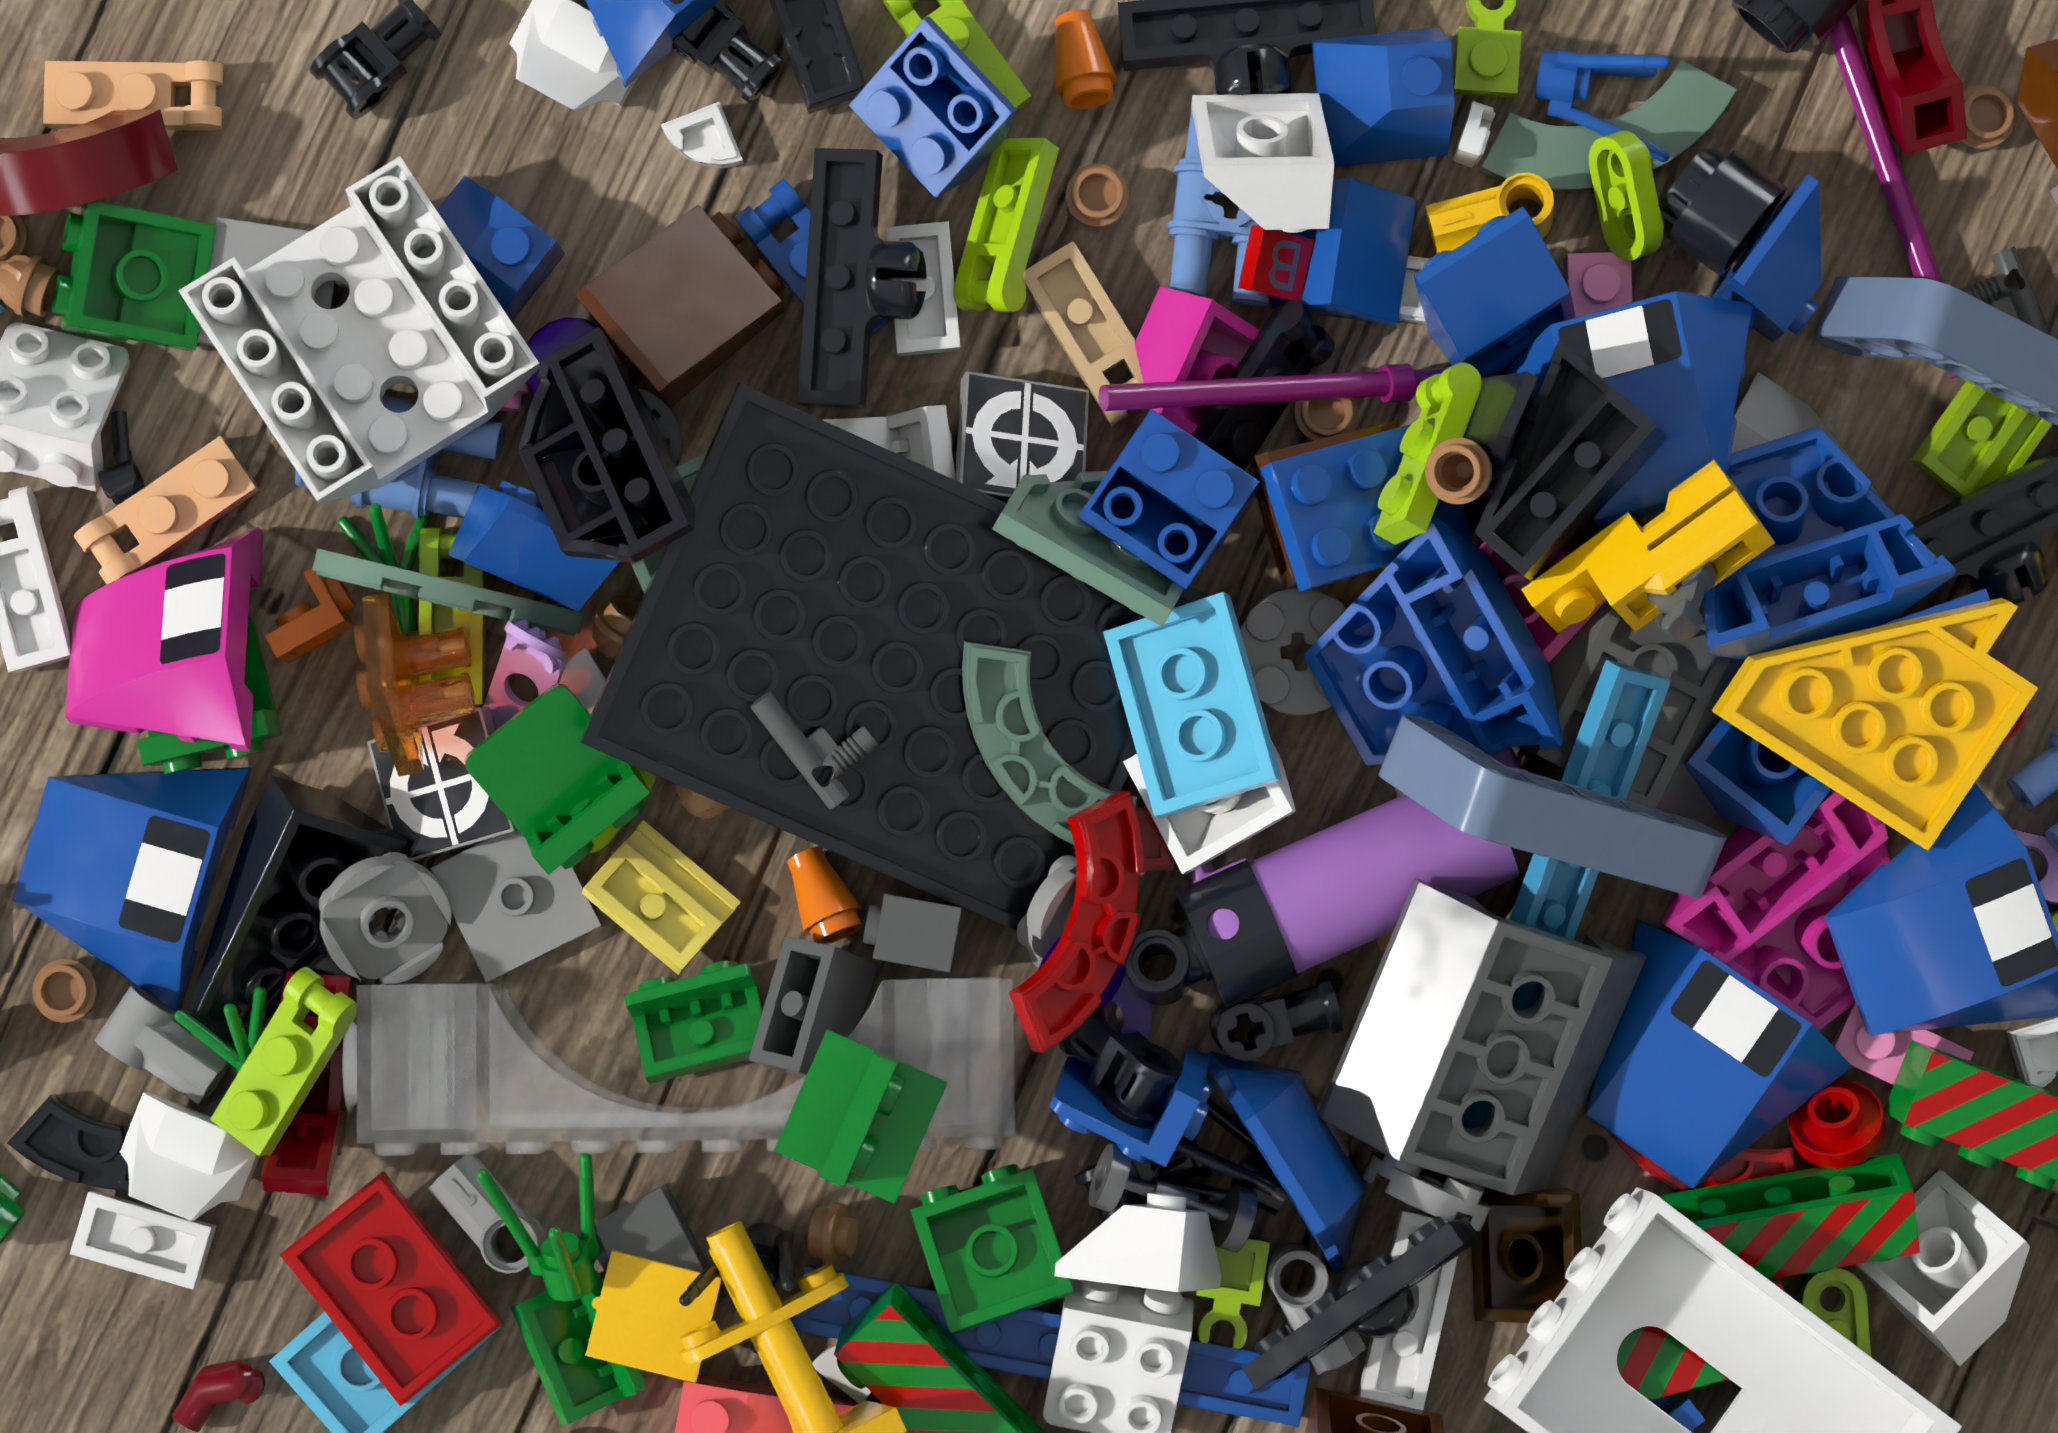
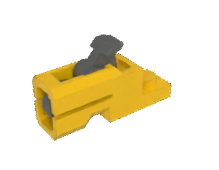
(1658, 566)

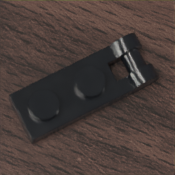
(1241, 429)

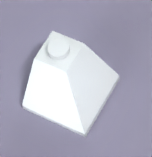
(1268, 156)
(1217, 827)
(1148, 1247)
(1964, 1271)

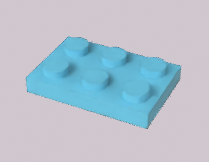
(1192, 706)
(339, 1382)

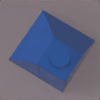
(1386, 95)
(500, 243)
(1781, 265)

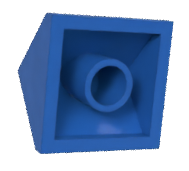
(1362, 257)
(1754, 783)

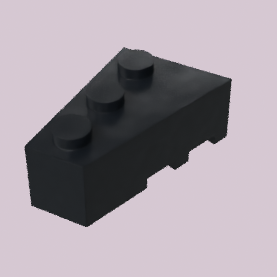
(1565, 466)

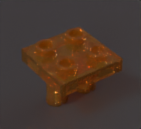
(392, 682)

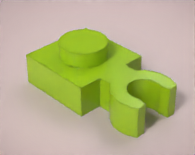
(1487, 54)
(1240, 1283)

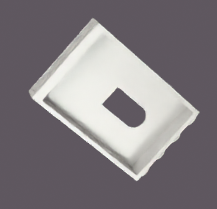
(1676, 1277)

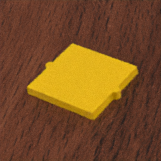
(642, 1317)

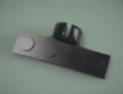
(1236, 37)
(850, 278)
(1999, 531)
(1371, 1301)

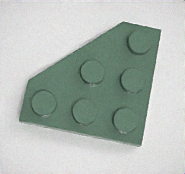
(1046, 522)

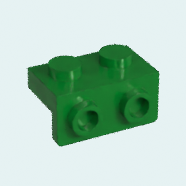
(695, 1020)
(558, 1342)

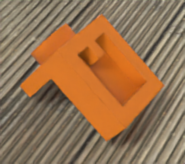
(308, 628)

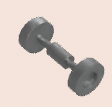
(1233, 1218)

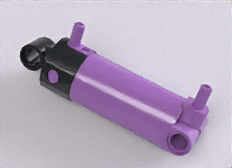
(1313, 899)

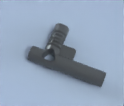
(2016, 302)
(814, 750)

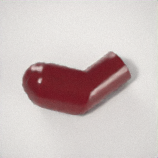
(215, 1385)

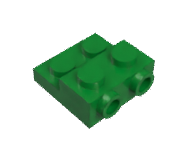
(130, 274)
(990, 1248)

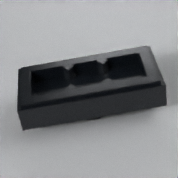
(819, 51)

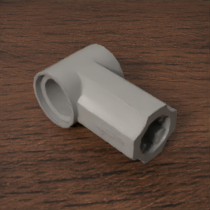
(149, 1037)
(471, 1208)
(1295, 1302)

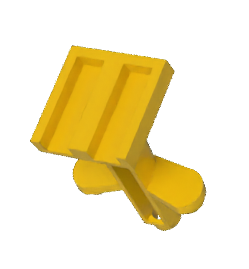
(776, 1339)

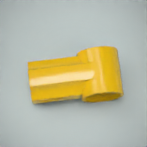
(1460, 218)

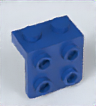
(1180, 1109)

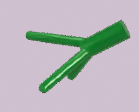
(401, 604)
(242, 1044)

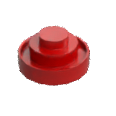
(1839, 1125)

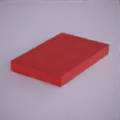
(392, 1288)

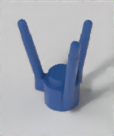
(1569, 75)

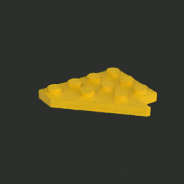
(1888, 711)

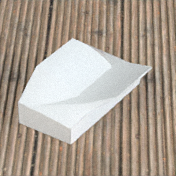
(566, 56)
(183, 1159)

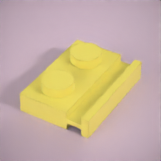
(661, 897)

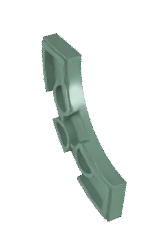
(1560, 154)
(447, 592)
(1013, 740)

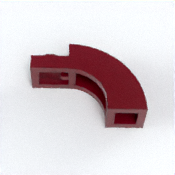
(1912, 73)
(84, 162)
(309, 1146)

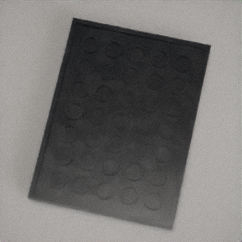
(851, 601)

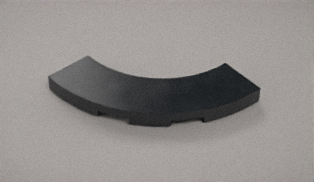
(78, 1144)

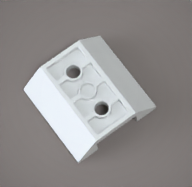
(409, 318)

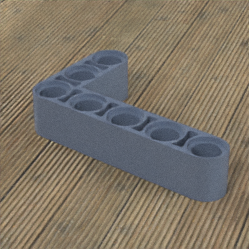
(1947, 330)
(1547, 814)

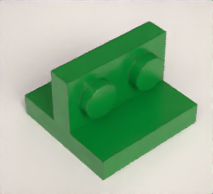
(860, 1116)

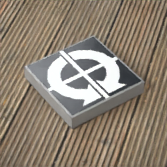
(1018, 431)
(444, 803)

